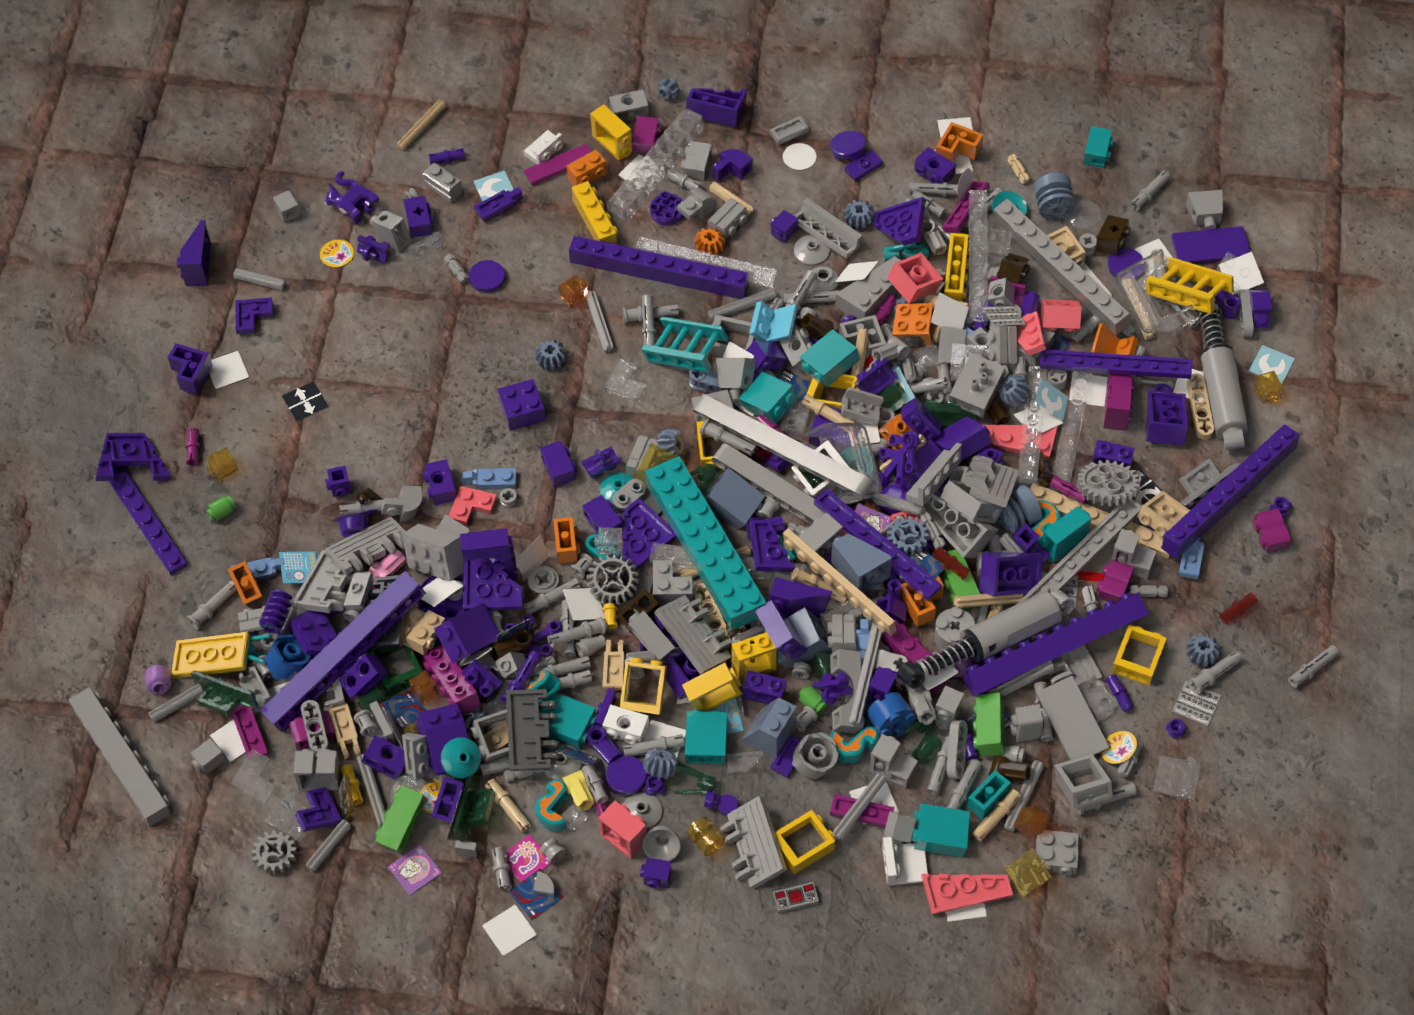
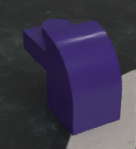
(732, 161)
(1260, 308)
(1026, 539)

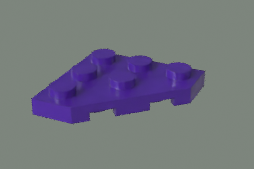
(902, 221)
(641, 530)
(489, 585)

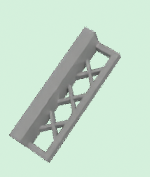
(830, 227)
(935, 475)

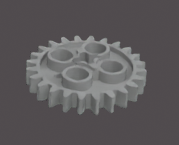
(1108, 483)

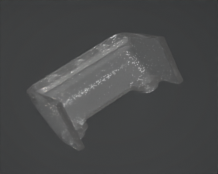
(1133, 287)
(854, 447)

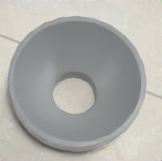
(826, 284)
(661, 851)

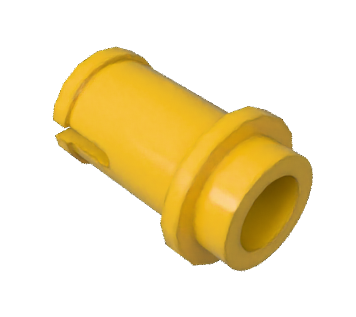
(610, 615)

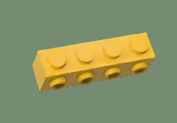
(593, 213)
(956, 267)

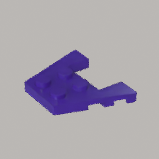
(129, 450)
(313, 631)

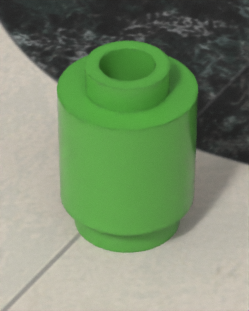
(221, 508)
(812, 698)

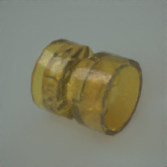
(704, 834)

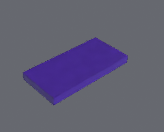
(1210, 244)

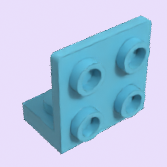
(771, 324)

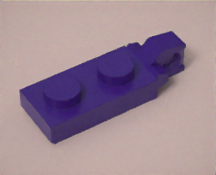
(498, 203)

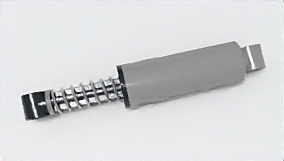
(1222, 383)
(993, 635)

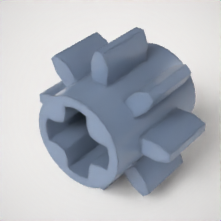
(668, 88)

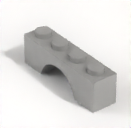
(851, 664)

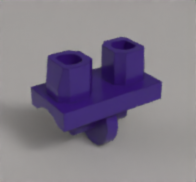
(372, 250)
(601, 462)
(481, 677)
(833, 687)

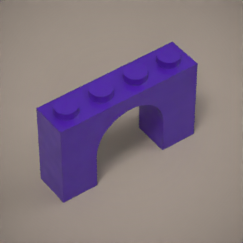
(491, 544)

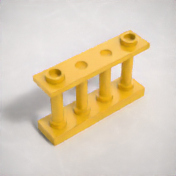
(1185, 295)

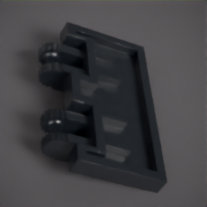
(394, 636)

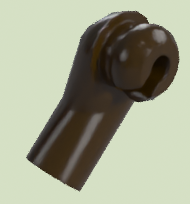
(366, 495)

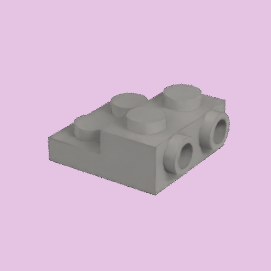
(1058, 851)

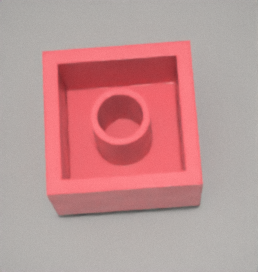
(915, 278)
(1061, 314)
(622, 829)

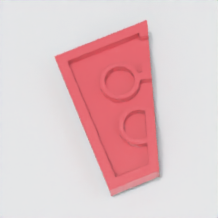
(1031, 336)

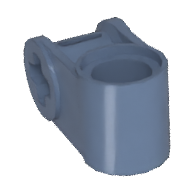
(705, 381)

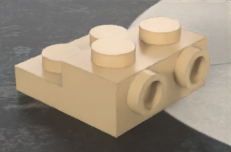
(1068, 243)
(1162, 513)
(420, 631)

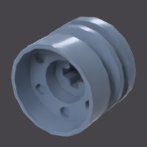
(1054, 196)
(1020, 509)

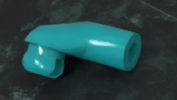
(908, 253)

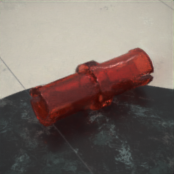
(951, 562)
(1238, 608)

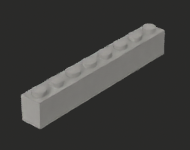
(120, 757)

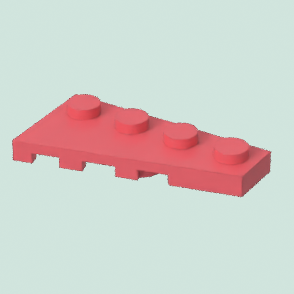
(1010, 436)
(963, 890)

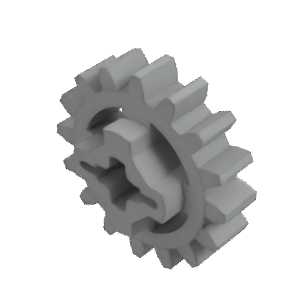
(272, 860)

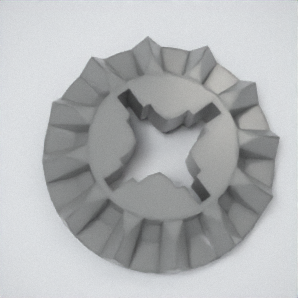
(541, 573)

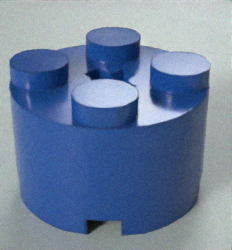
(286, 657)
(891, 715)

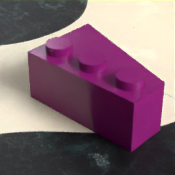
(1118, 402)

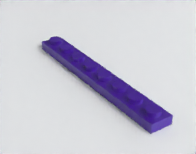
(1116, 364)
(146, 521)
(861, 529)

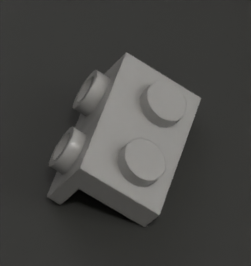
(861, 406)
(384, 729)
(416, 755)

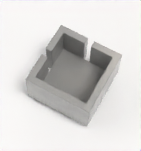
(317, 770)

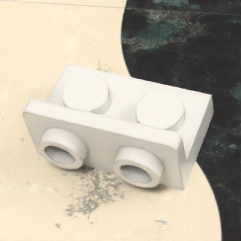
(544, 147)

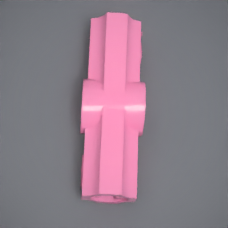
(387, 566)

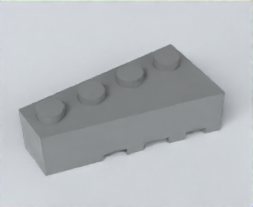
(866, 295)
(962, 532)

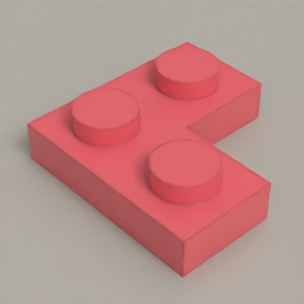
(469, 500)

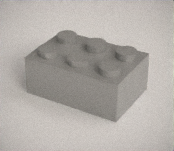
(433, 552)

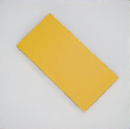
(211, 654)

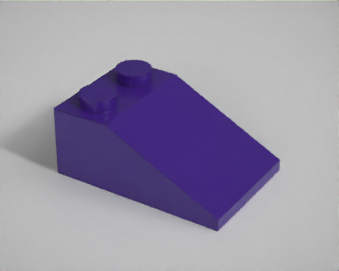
(195, 257)
(1166, 418)
(1010, 572)
(795, 596)
(680, 671)
(440, 727)

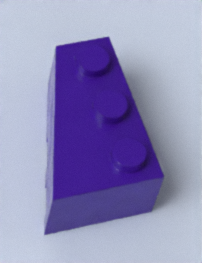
(717, 106)

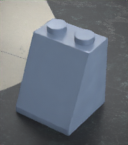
(733, 499)
(860, 562)
(812, 635)
(772, 727)

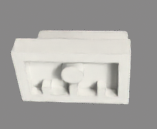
(903, 863)

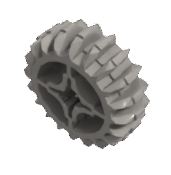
(618, 573)

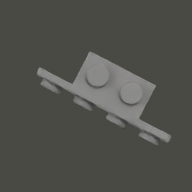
(1201, 479)

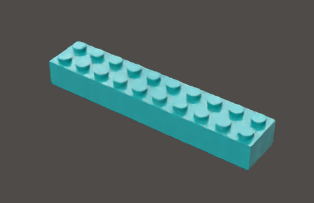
(705, 542)

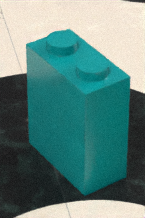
(829, 358)
(769, 397)
(1066, 533)
(572, 720)
(706, 737)
(941, 830)

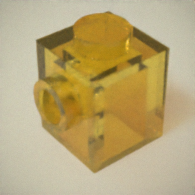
(1268, 387)
(221, 464)

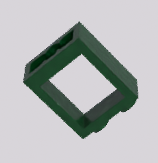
(400, 682)

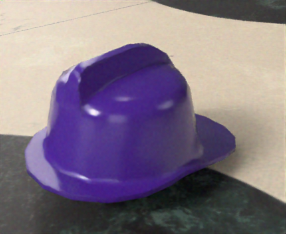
(354, 523)

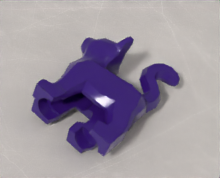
(352, 199)

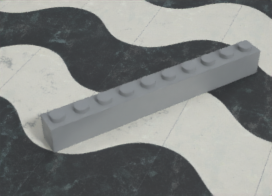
(1062, 267)

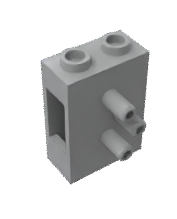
(977, 384)

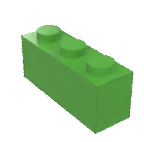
(955, 584)
(989, 724)
(400, 819)

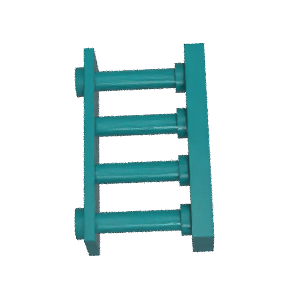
(685, 358)

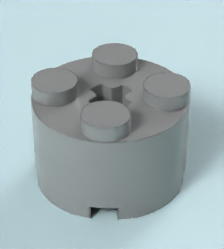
(950, 625)
(811, 765)

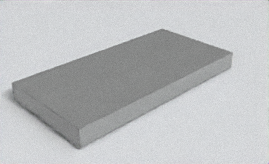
(1072, 719)

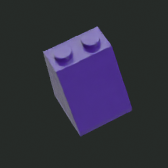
(924, 458)
(467, 632)

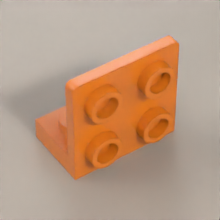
(915, 321)
(1109, 343)

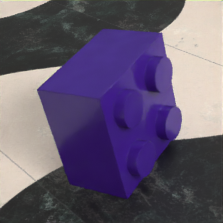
(521, 404)

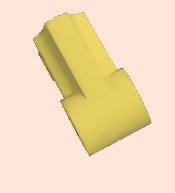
(577, 787)

